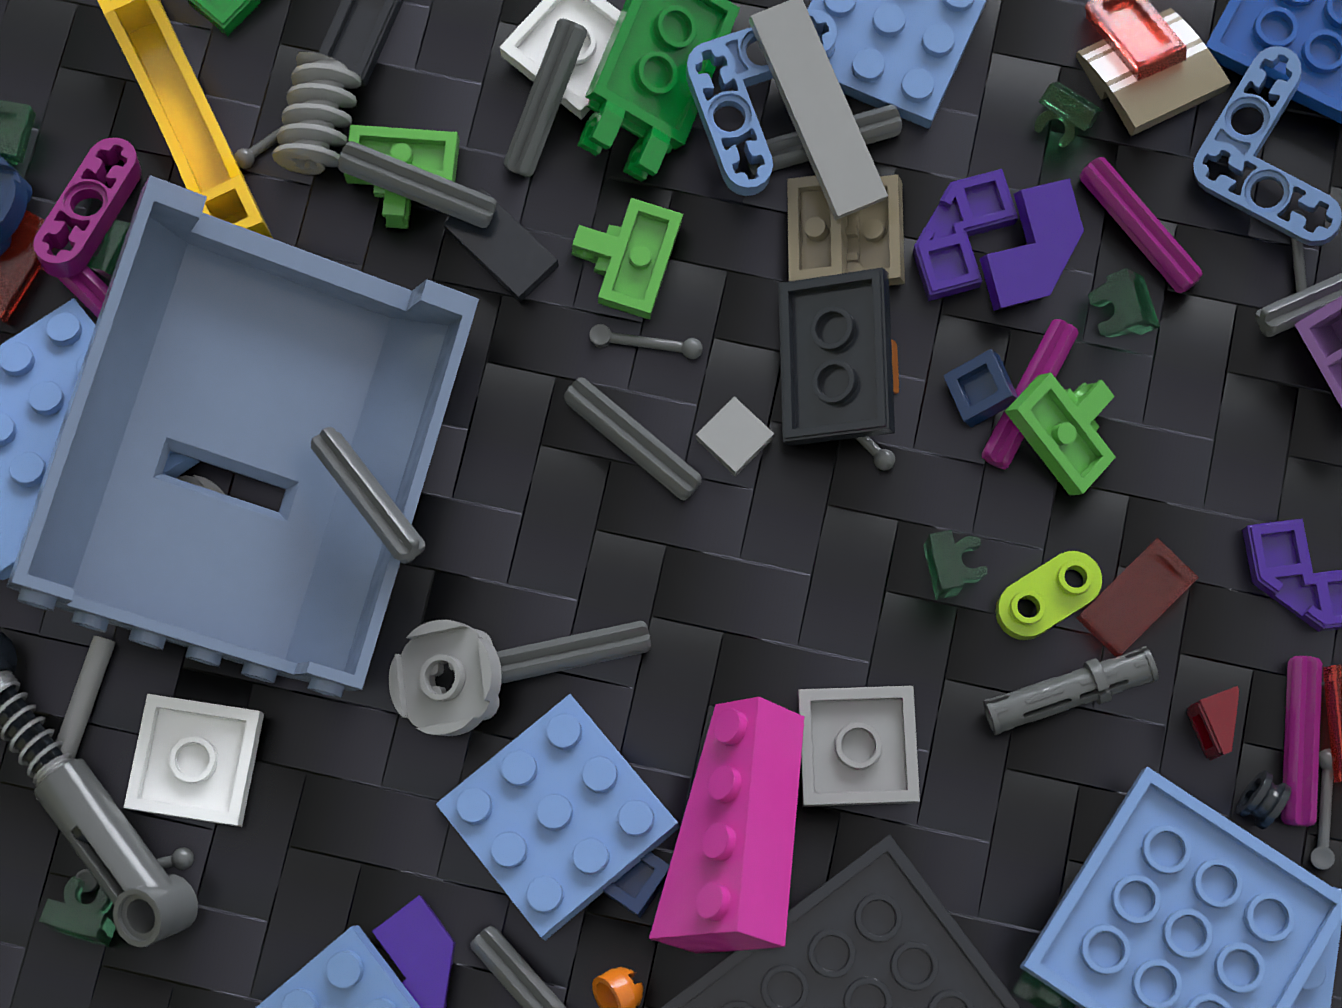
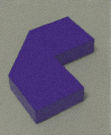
(965, 210)
(1051, 233)
(1284, 571)
(420, 951)

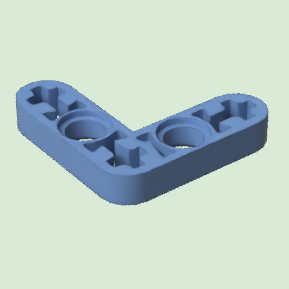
(738, 74)
(1244, 148)

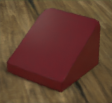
(1215, 722)

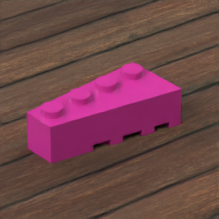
(736, 834)

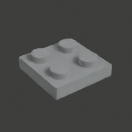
(858, 746)

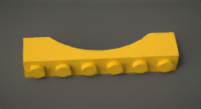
(182, 111)

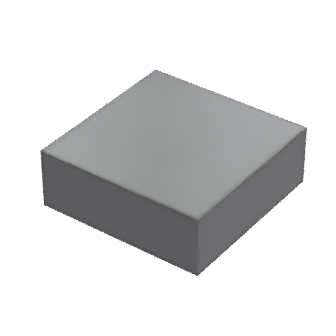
(734, 436)

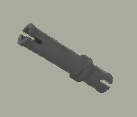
(1089, 684)

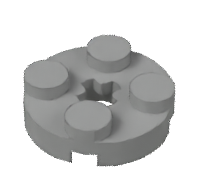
(475, 684)

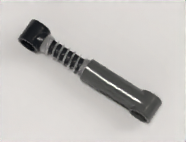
(145, 898)

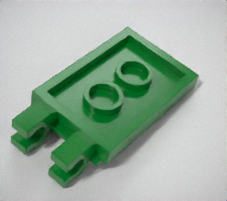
(645, 81)

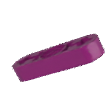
(87, 230)

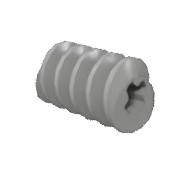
(315, 113)

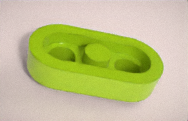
(1050, 594)

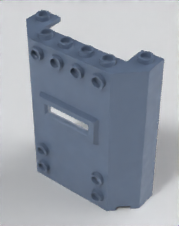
(239, 361)

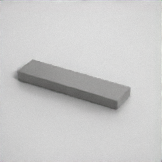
(818, 108)

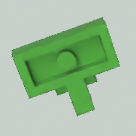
(421, 148)
(631, 256)
(1064, 430)

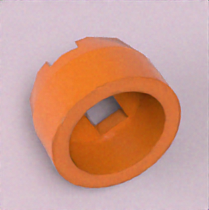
(617, 989)

